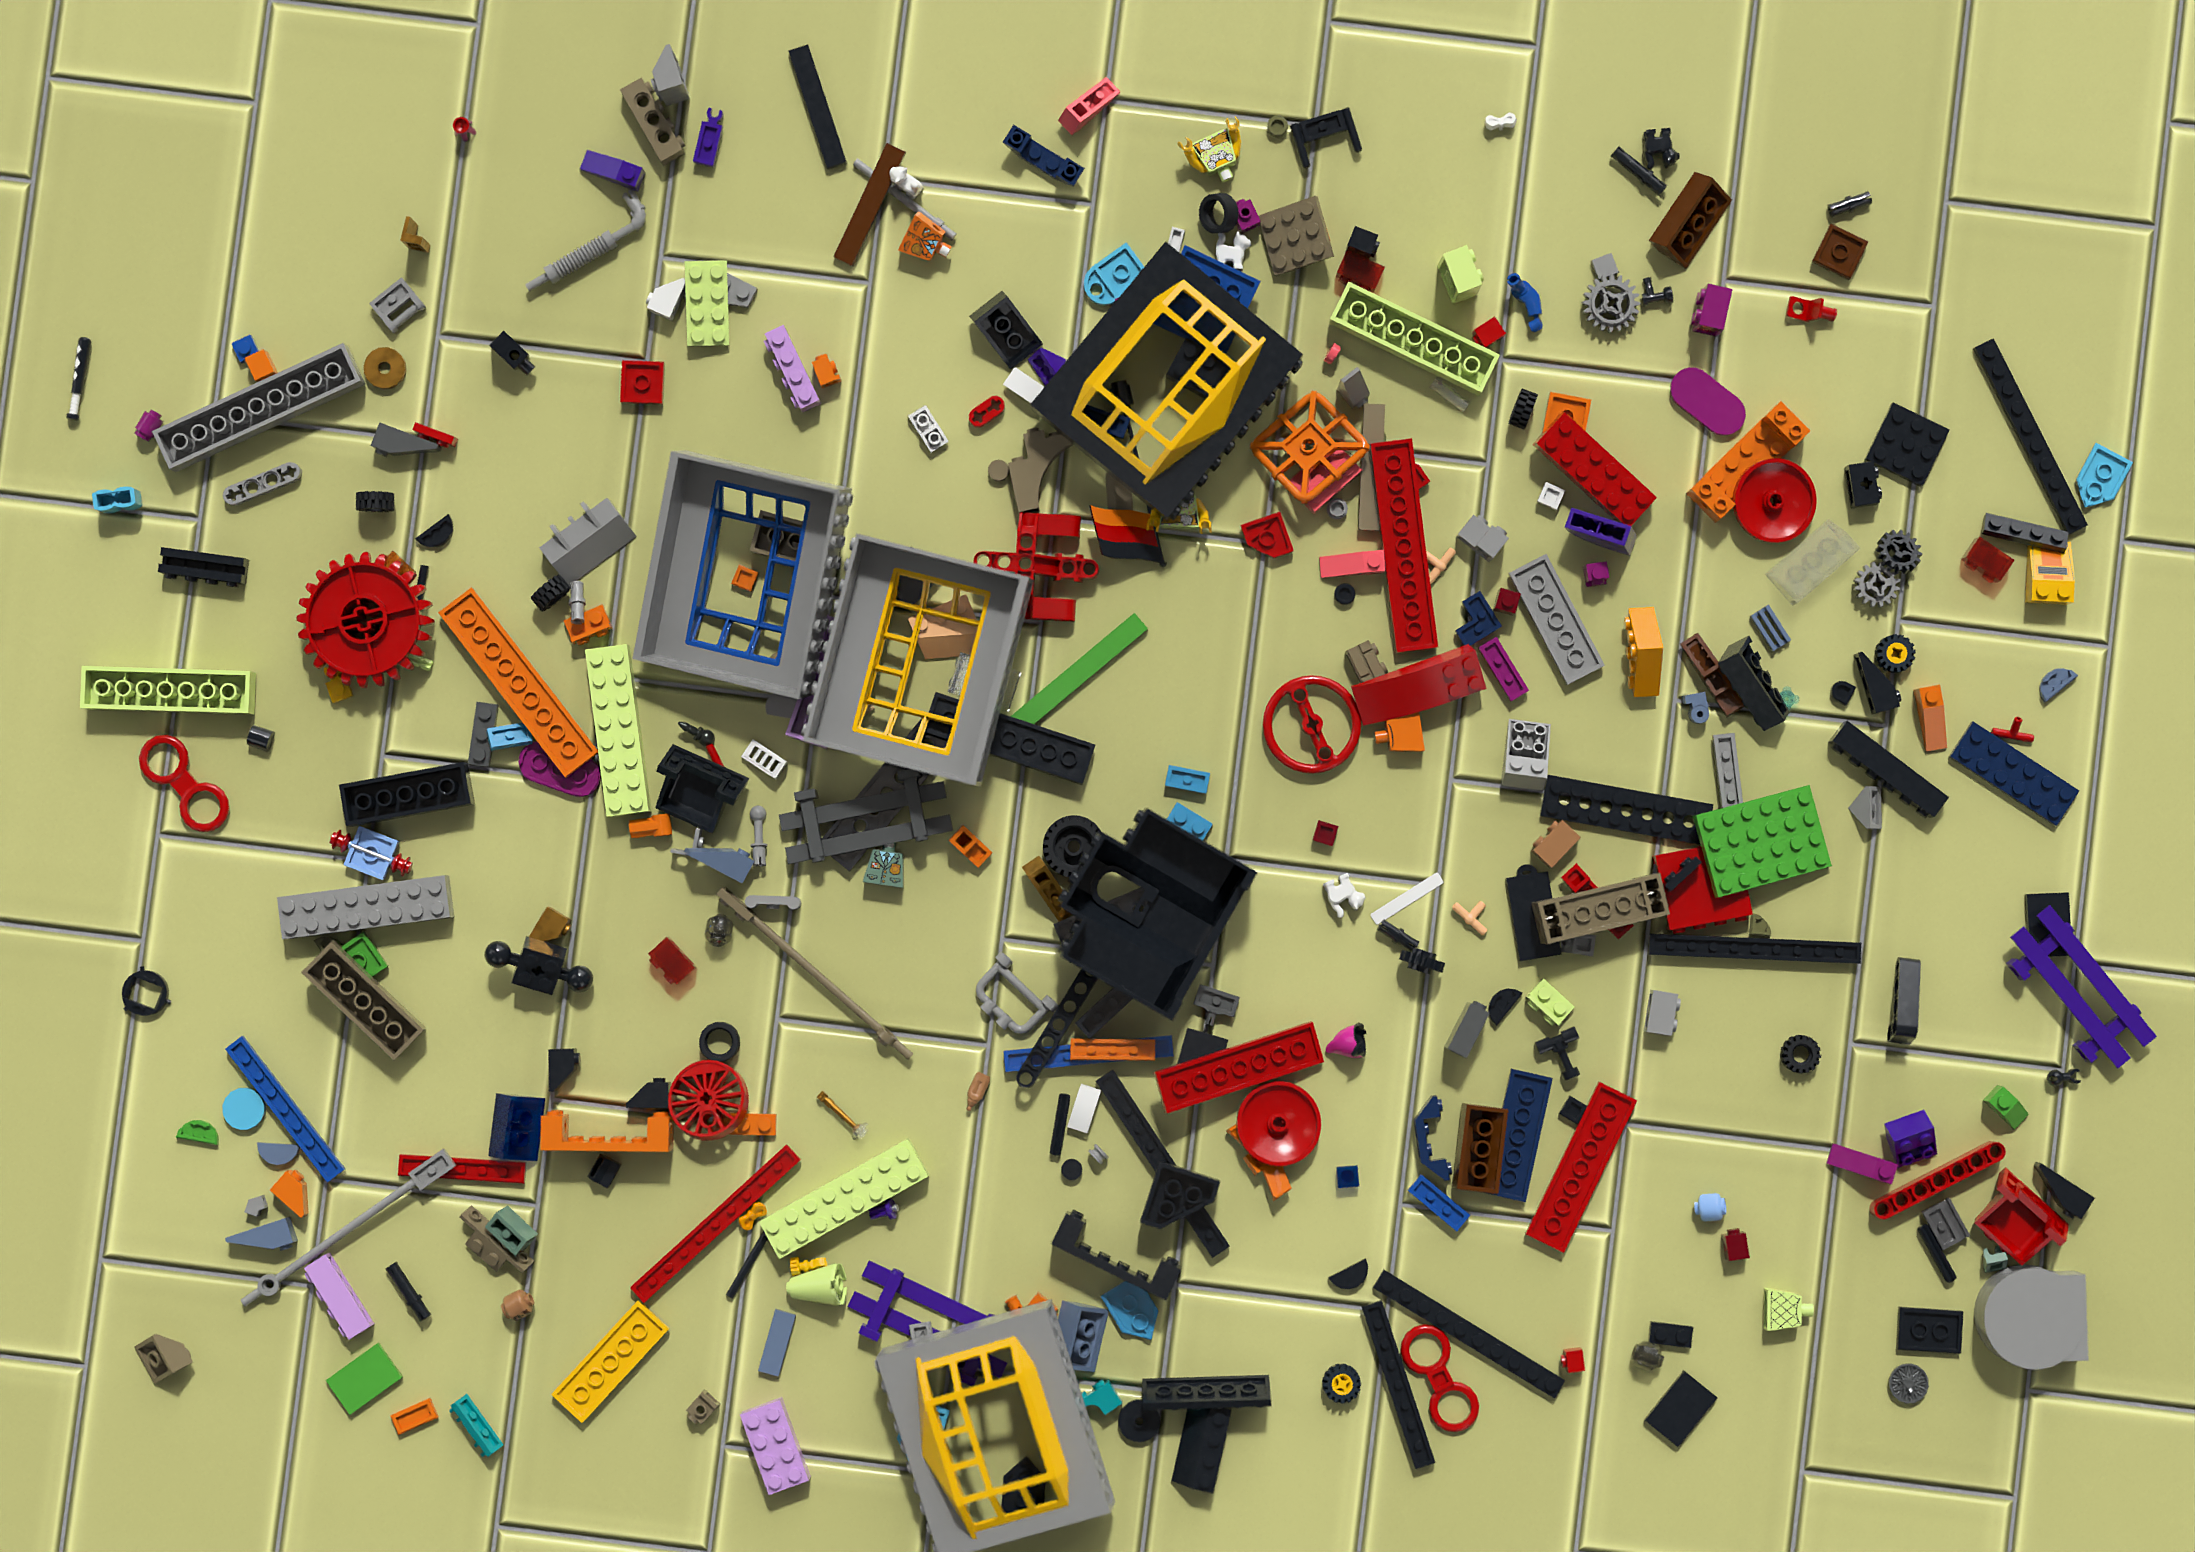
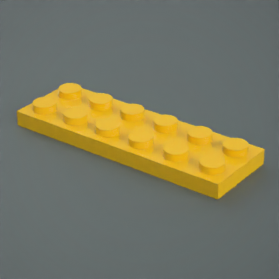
(610, 1361)

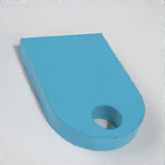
(1113, 275)

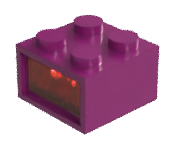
(1711, 310)

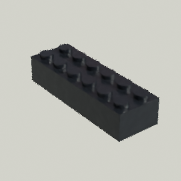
(406, 794)

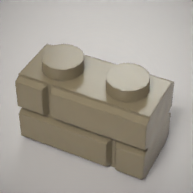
(1365, 662)

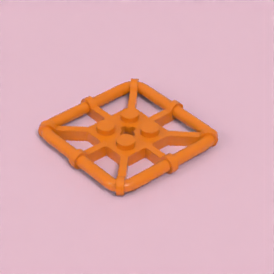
(1309, 433)

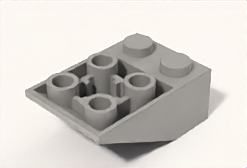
(1526, 755)

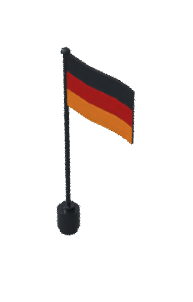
(1124, 532)

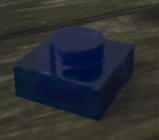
(1347, 1176)

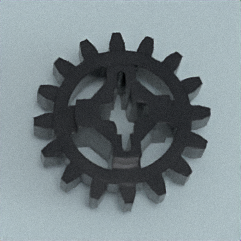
(1898, 551)
(1422, 961)

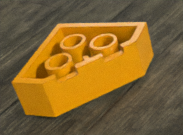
(1644, 651)

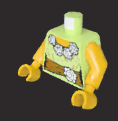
(1215, 152)
(1192, 516)

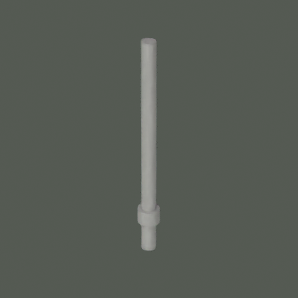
(907, 201)

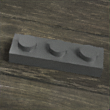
(484, 718)

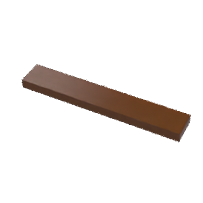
(869, 205)

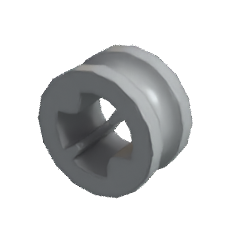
(1098, 1154)

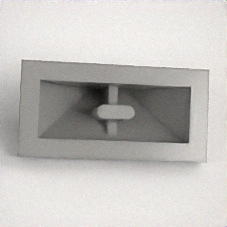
(1868, 807)

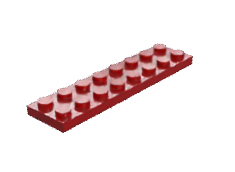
(1238, 1067)
(1581, 1167)

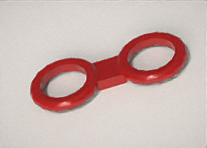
(184, 783)
(1439, 1378)

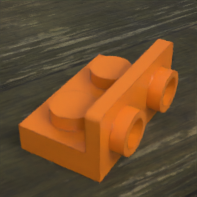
(595, 624)

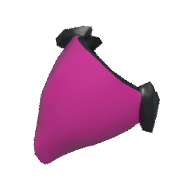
(1349, 1042)

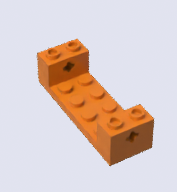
(1768, 439)
(556, 1132)

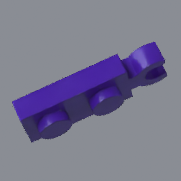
(708, 140)

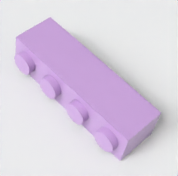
(338, 1296)

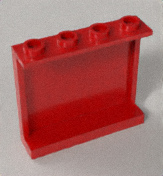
(1694, 900)

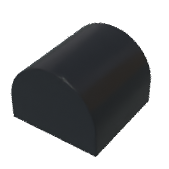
(260, 738)

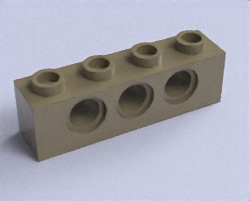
(633, 95)

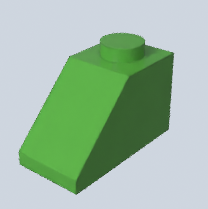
(2006, 1106)

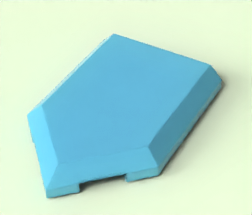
(2101, 475)

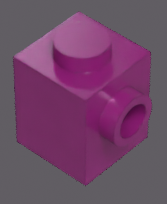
(1248, 217)

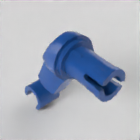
(1529, 296)

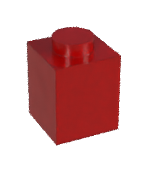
(1488, 333)

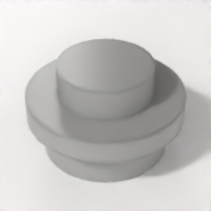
(1337, 508)

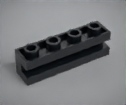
(203, 566)

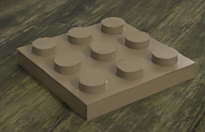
(1296, 236)

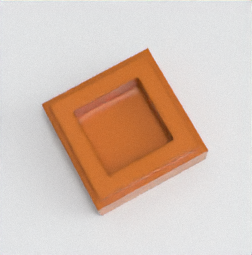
(745, 578)

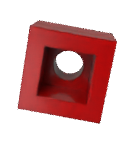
(1573, 1360)

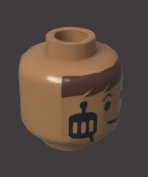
(517, 1305)

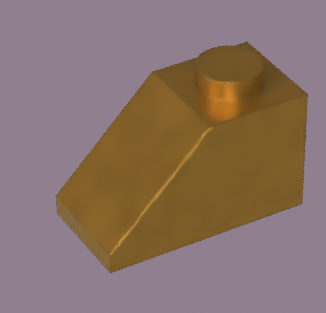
(551, 925)

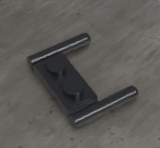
(1322, 127)

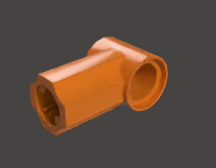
(656, 825)

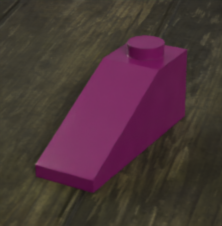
(1862, 1163)

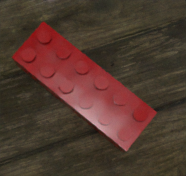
(1594, 470)

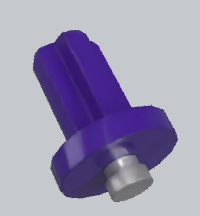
(888, 1209)

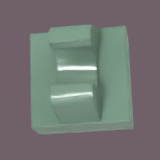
(1994, 1262)

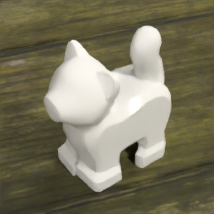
(905, 182)
(1230, 254)
(1344, 891)

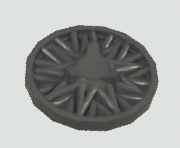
(1908, 1383)

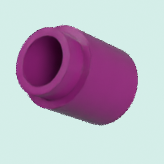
(148, 422)

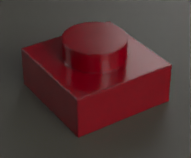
(1325, 833)

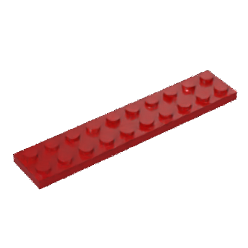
(1403, 545)

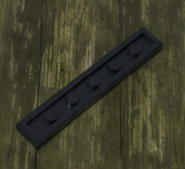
(817, 106)

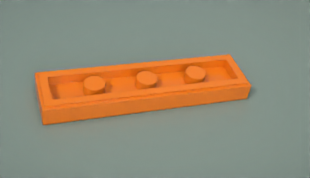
(1112, 1049)

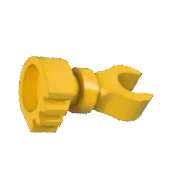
(797, 1267)

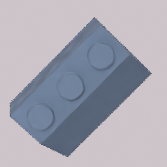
(1082, 1332)

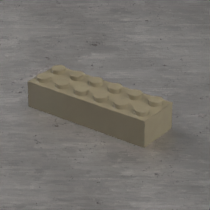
(363, 1000)

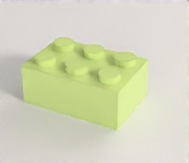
(1460, 274)

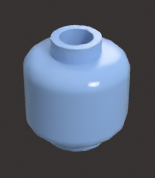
(1710, 1207)

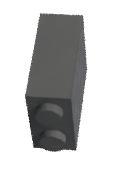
(1467, 1028)

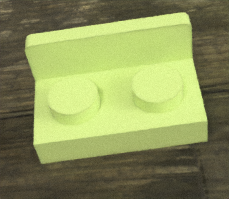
(1550, 1002)

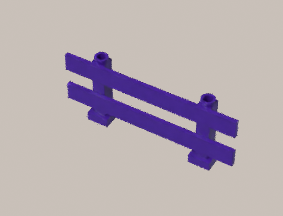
(2101, 1035)
(881, 1313)

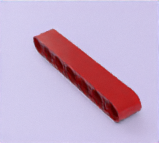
(1948, 1179)

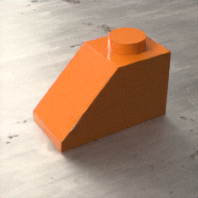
(293, 1192)

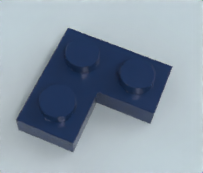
(1482, 622)

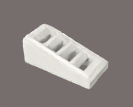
(778, 769)

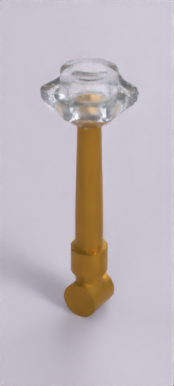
(859, 1130)

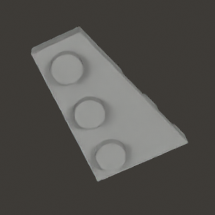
(739, 292)

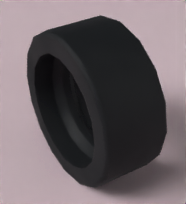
(1230, 213)
(719, 1057)

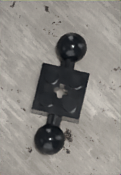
(538, 966)

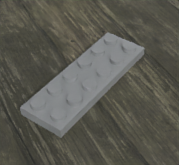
(1556, 619)

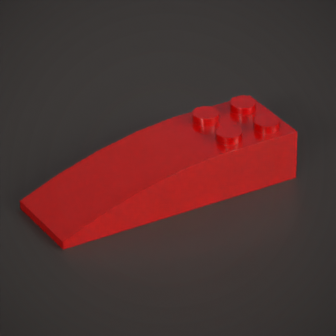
(1419, 686)

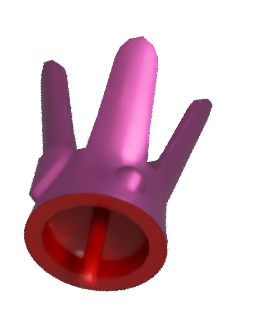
(462, 126)

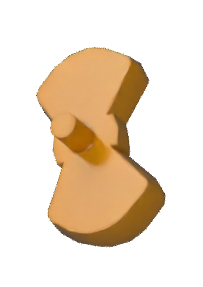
(757, 1210)

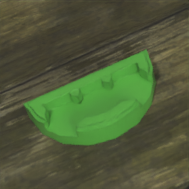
(199, 1131)

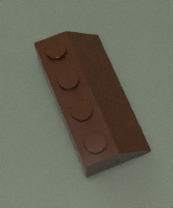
(1690, 219)
(1480, 1148)

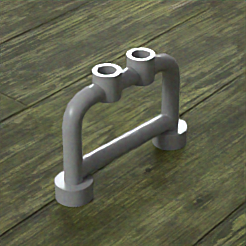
(1004, 1019)

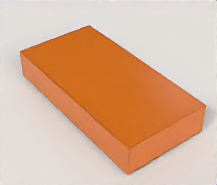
(414, 1416)

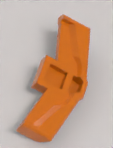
(1275, 1176)

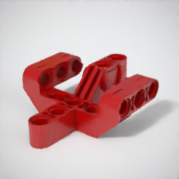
(1039, 524)

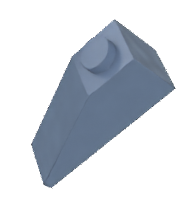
(725, 860)
(271, 1236)

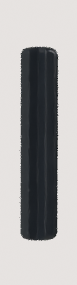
(1060, 1123)
(1937, 1253)

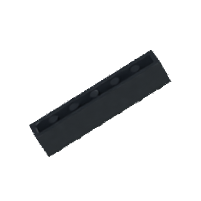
(1888, 769)

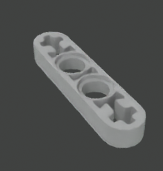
(261, 480)

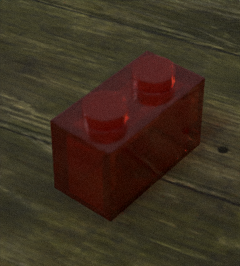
(1359, 271)
(1987, 560)
(671, 961)

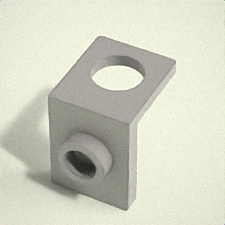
(697, 843)

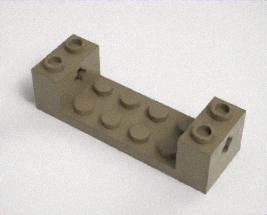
(1600, 908)

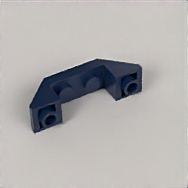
(1042, 158)
(1430, 1110)

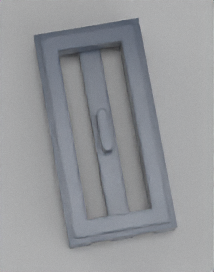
(1776, 622)

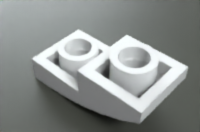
(1023, 385)
(928, 428)
(1084, 1108)

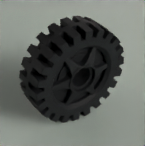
(1057, 840)

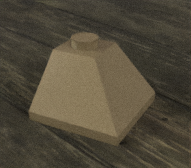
(162, 1356)

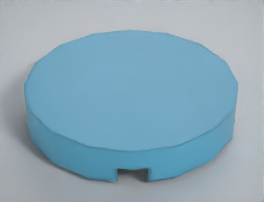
(243, 1108)

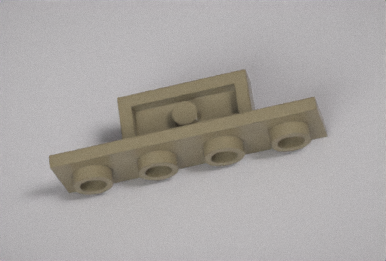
(488, 1246)

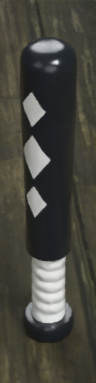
(81, 362)

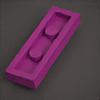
(1503, 669)

